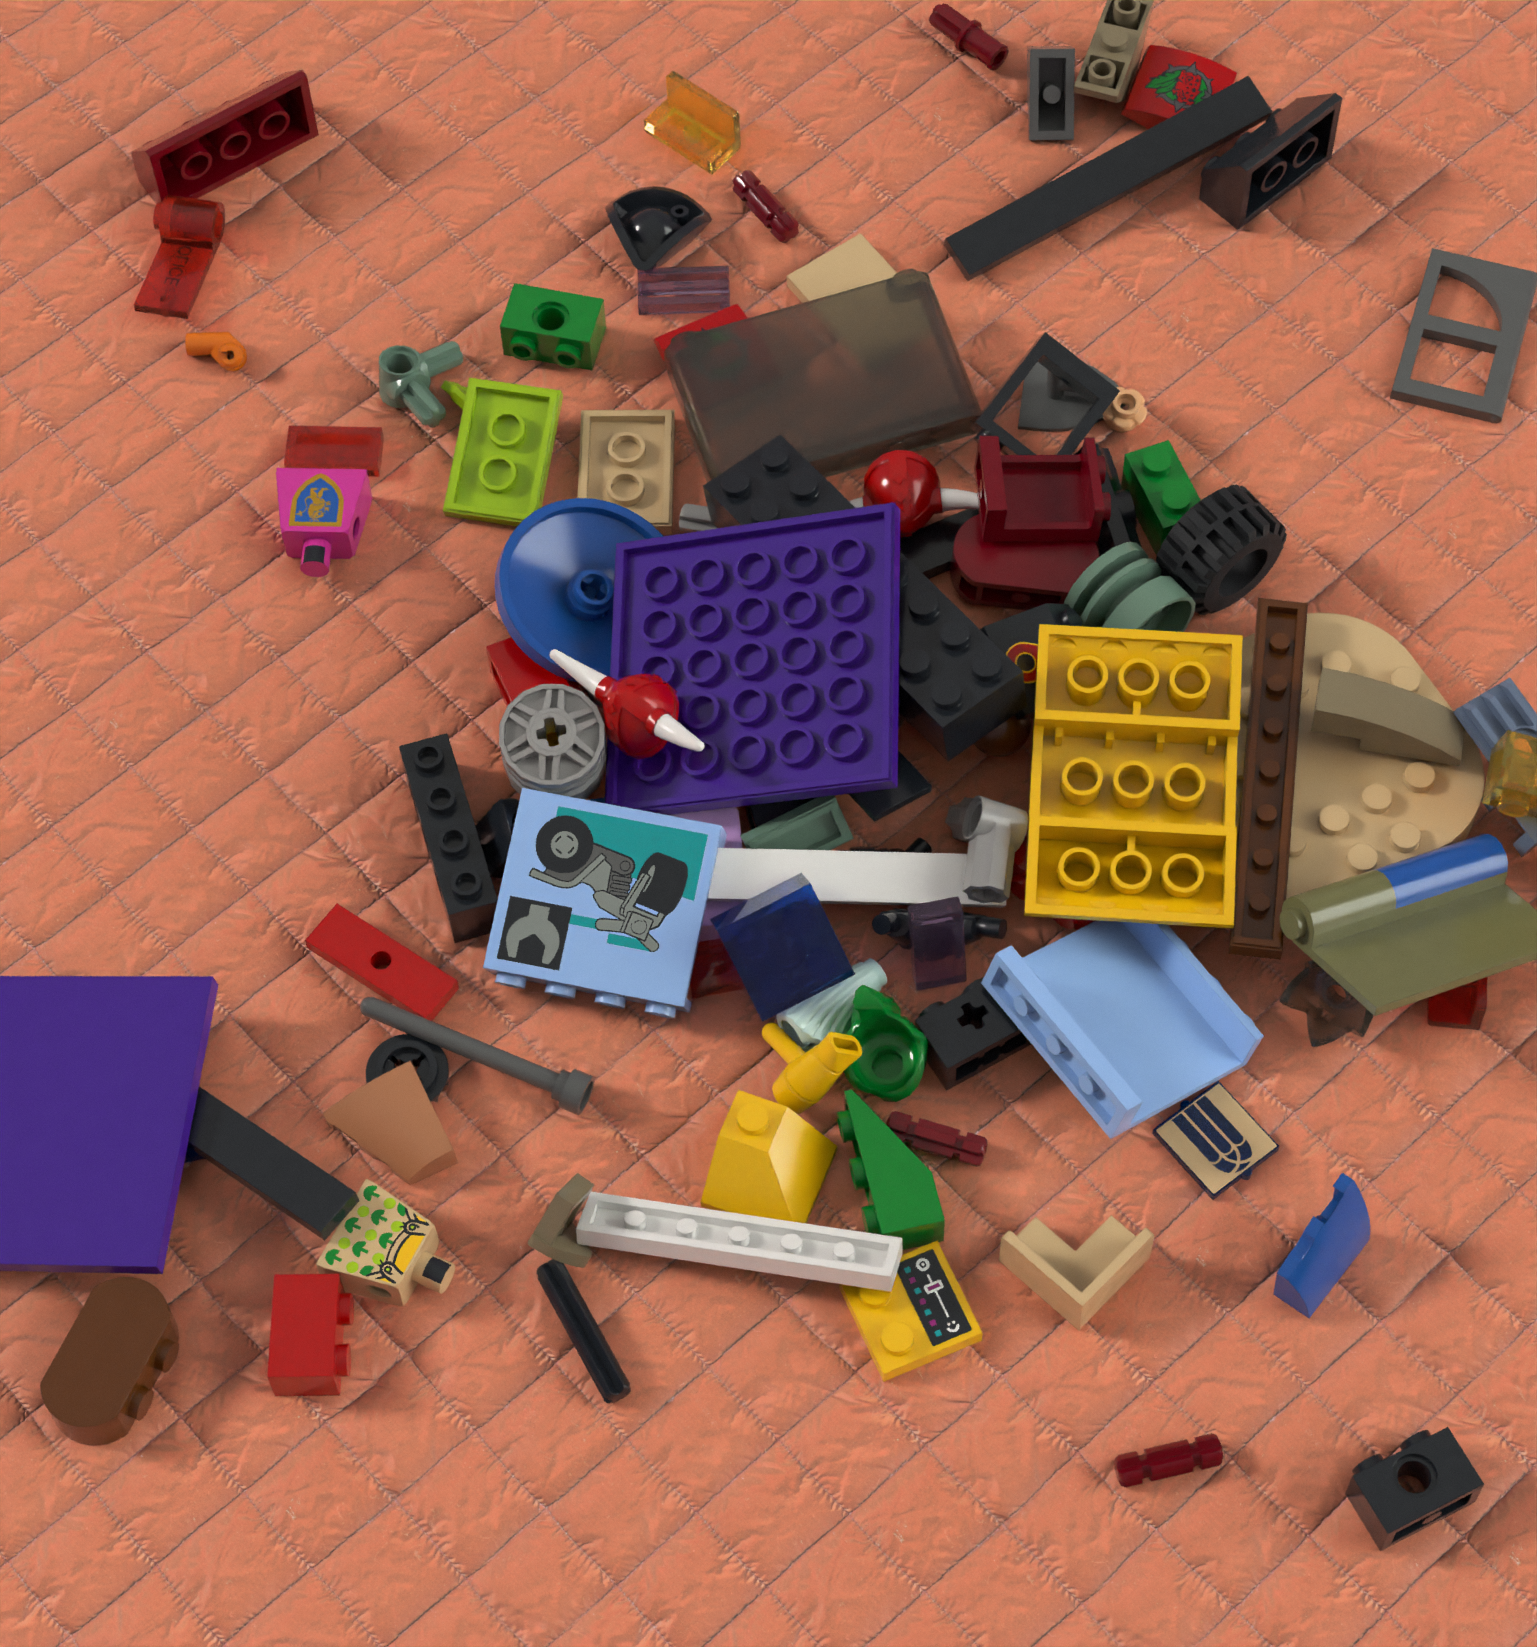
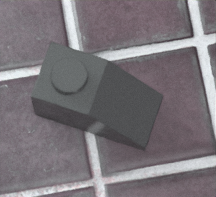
(1050, 92)

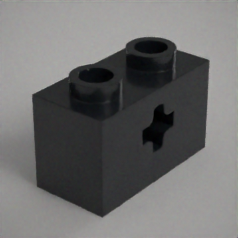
(961, 1051)

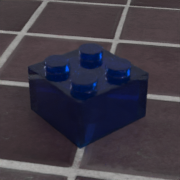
(782, 946)

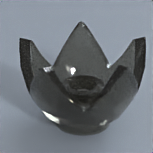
(1327, 1012)

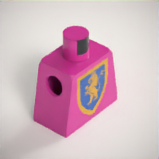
(322, 514)

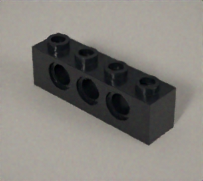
(450, 836)

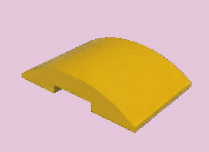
(1134, 776)

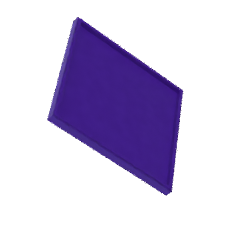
(96, 1117)

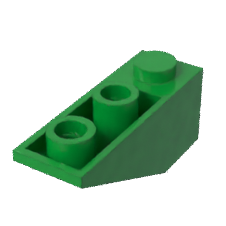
(895, 1180)

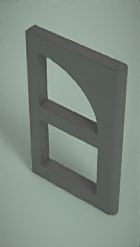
(1511, 297)

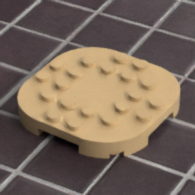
(1355, 804)

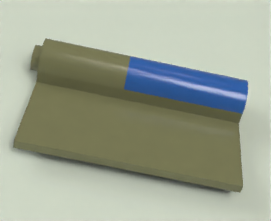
(1416, 925)

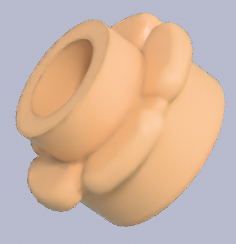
(1125, 420)

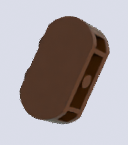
(111, 1361)

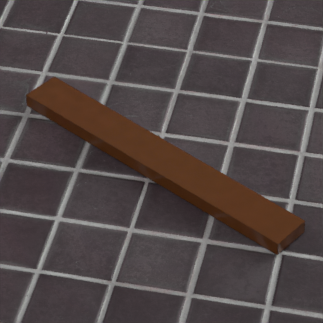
(1268, 778)

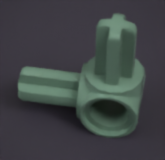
(407, 378)

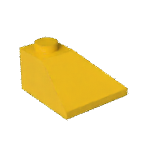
(767, 1162)

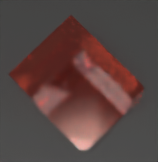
(1459, 1007)

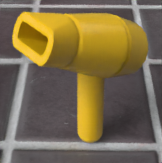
(810, 1072)

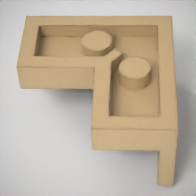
(1076, 1280)

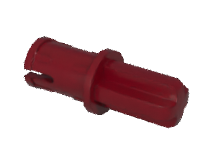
(969, 36)

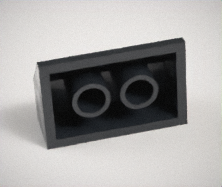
(1271, 159)

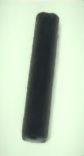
(583, 1331)

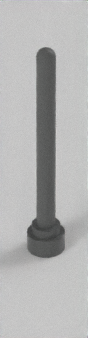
(568, 1088)

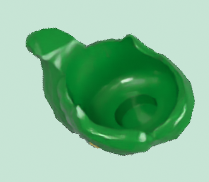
(891, 1048)

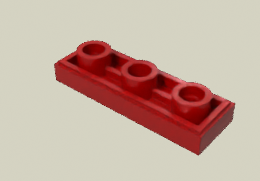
(361, 949)

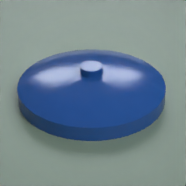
(560, 580)

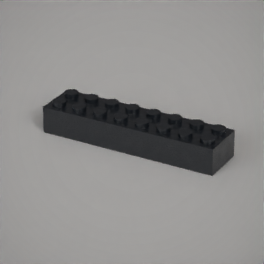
(950, 673)

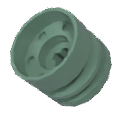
(1129, 593)

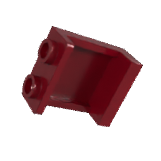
(1040, 494)

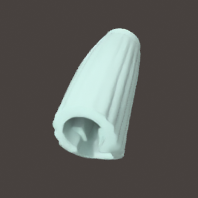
(830, 1009)

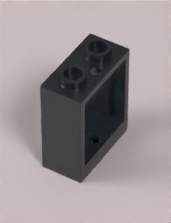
(1069, 370)

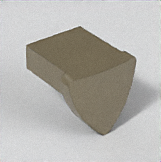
(556, 1232)

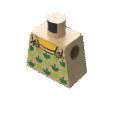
(385, 1249)

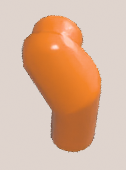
(220, 346)

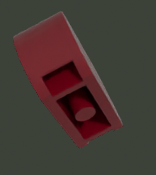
(1016, 572)

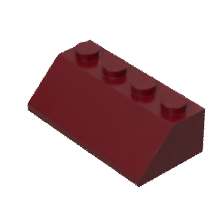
(229, 139)

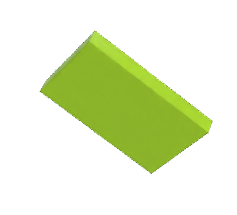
(502, 452)

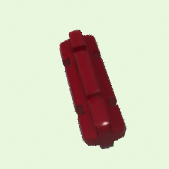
(765, 206)
(938, 1139)
(1168, 1460)

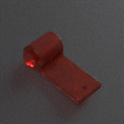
(189, 240)

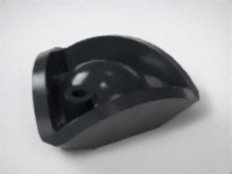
(655, 224)

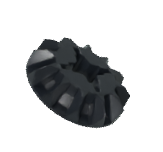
(429, 1059)

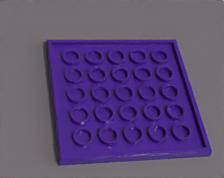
(775, 658)

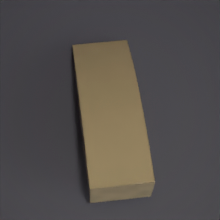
(1386, 718)

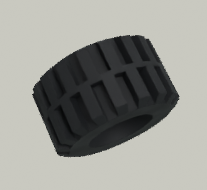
(1222, 548)

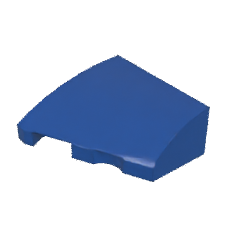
(1325, 1249)

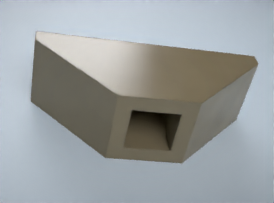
(1115, 50)

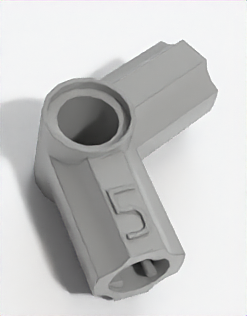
(993, 838)

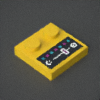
(918, 1319)

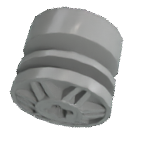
(565, 769)

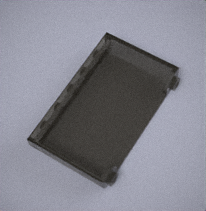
(828, 375)

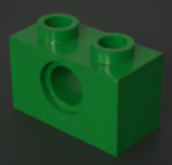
(553, 327)

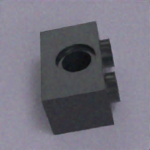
(1395, 1513)

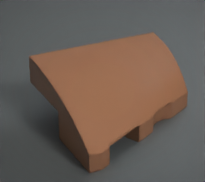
(395, 1124)

